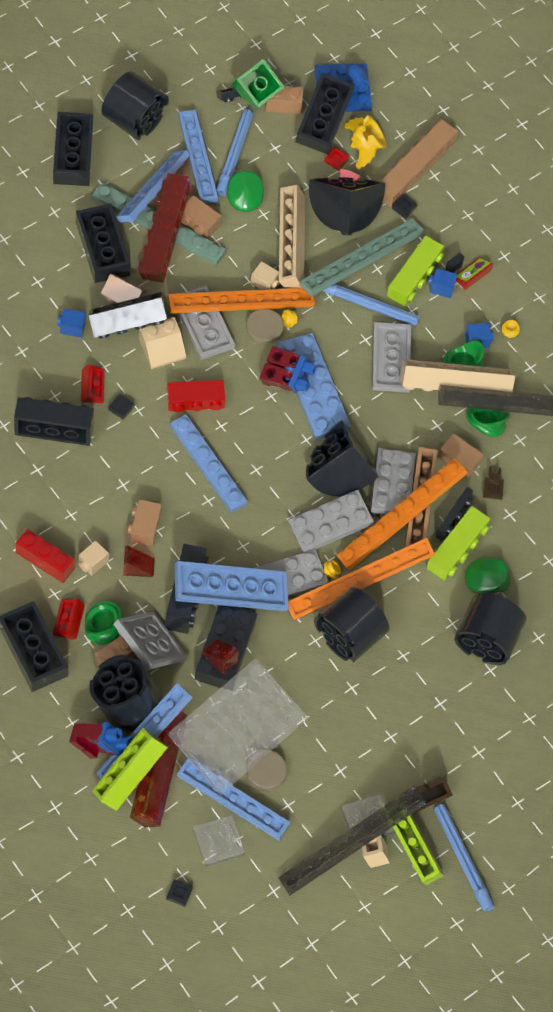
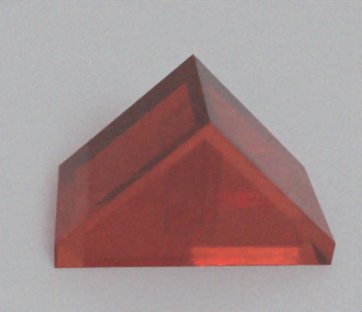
(137, 563)
(222, 655)

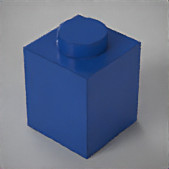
(442, 283)
(72, 322)
(479, 332)

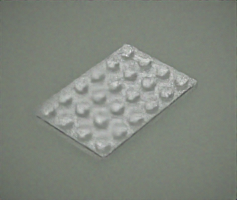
(237, 726)

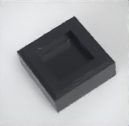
(404, 206)
(455, 263)
(121, 406)
(179, 893)

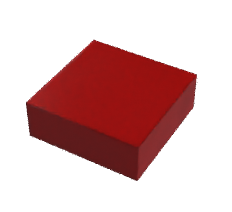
(336, 158)

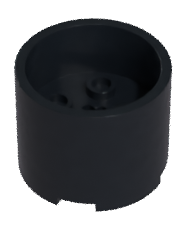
(134, 105)
(352, 624)
(490, 628)
(124, 691)

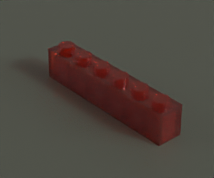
(165, 227)
(155, 785)

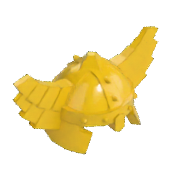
(366, 138)

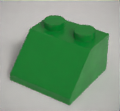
(258, 84)

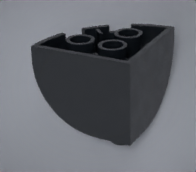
(346, 203)
(340, 463)

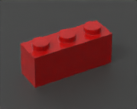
(196, 395)
(45, 556)

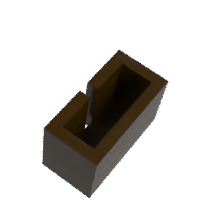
(434, 792)

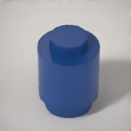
(358, 78)

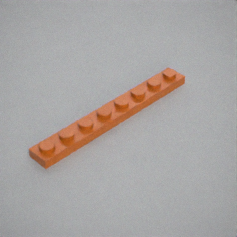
(239, 300)
(401, 514)
(361, 578)

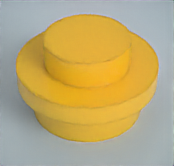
(289, 318)
(510, 328)
(332, 569)

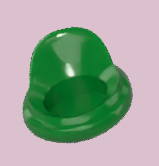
(245, 191)
(467, 354)
(488, 422)
(487, 576)
(100, 622)

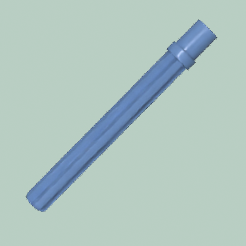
(234, 152)
(370, 303)
(480, 892)

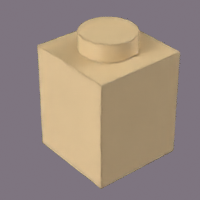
(265, 277)
(93, 558)
(376, 852)

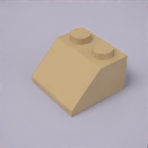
(162, 343)

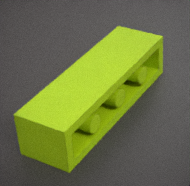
(415, 271)
(458, 543)
(129, 769)
(418, 850)

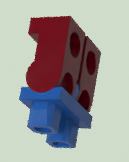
(287, 370)
(98, 738)

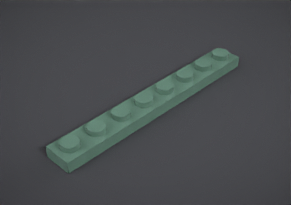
(186, 238)
(361, 257)

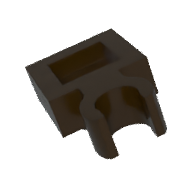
(493, 486)

